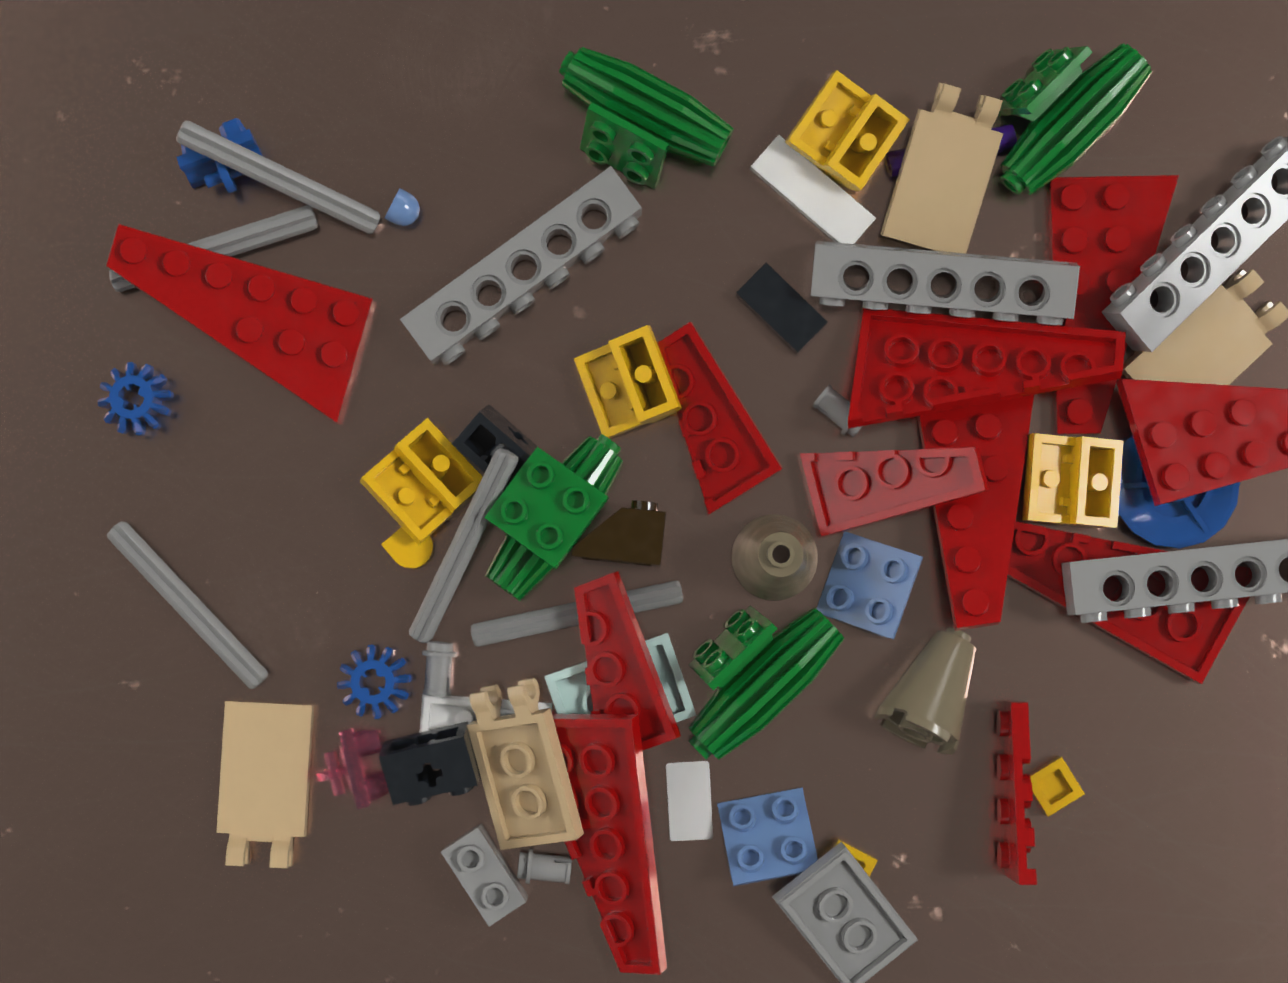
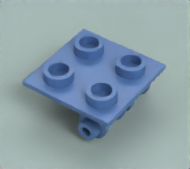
(869, 585)
(767, 836)

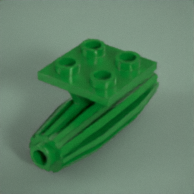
(1067, 110)
(639, 117)
(549, 511)
(756, 675)

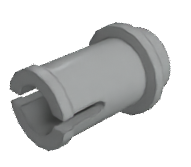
(835, 408)
(438, 668)
(544, 867)

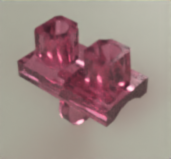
(355, 746)

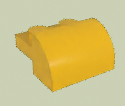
(846, 131)
(628, 382)
(423, 481)
(1072, 481)

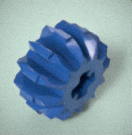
(121, 408)
(366, 693)

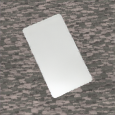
(689, 801)

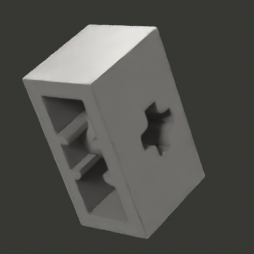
(485, 874)

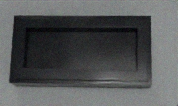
(781, 308)

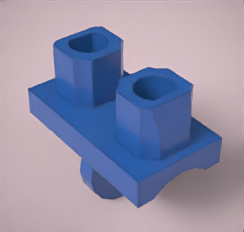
(204, 170)

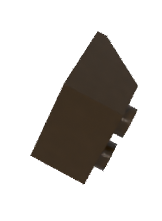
(626, 537)

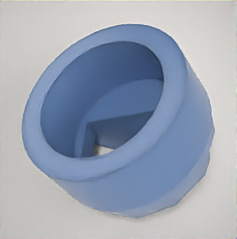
(403, 209)

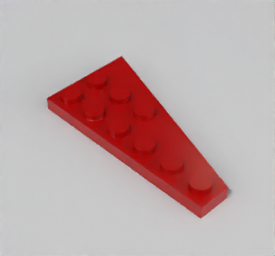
(1110, 232)
(273, 320)
(949, 362)
(1204, 434)
(979, 529)
(1178, 640)
(617, 843)

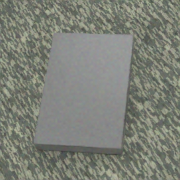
(845, 917)

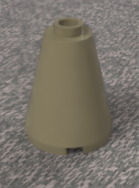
(754, 560)
(932, 693)

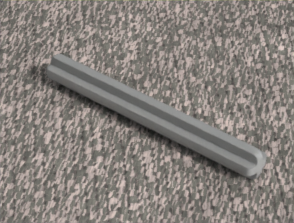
(277, 177)
(247, 237)
(463, 546)
(187, 604)
(567, 616)

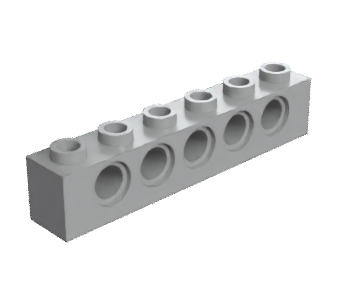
(602, 193)
(1207, 268)
(1057, 279)
(1086, 579)

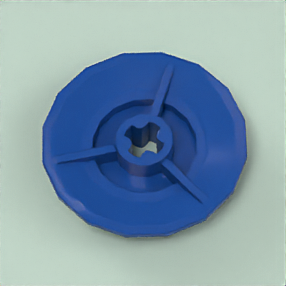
(1176, 522)

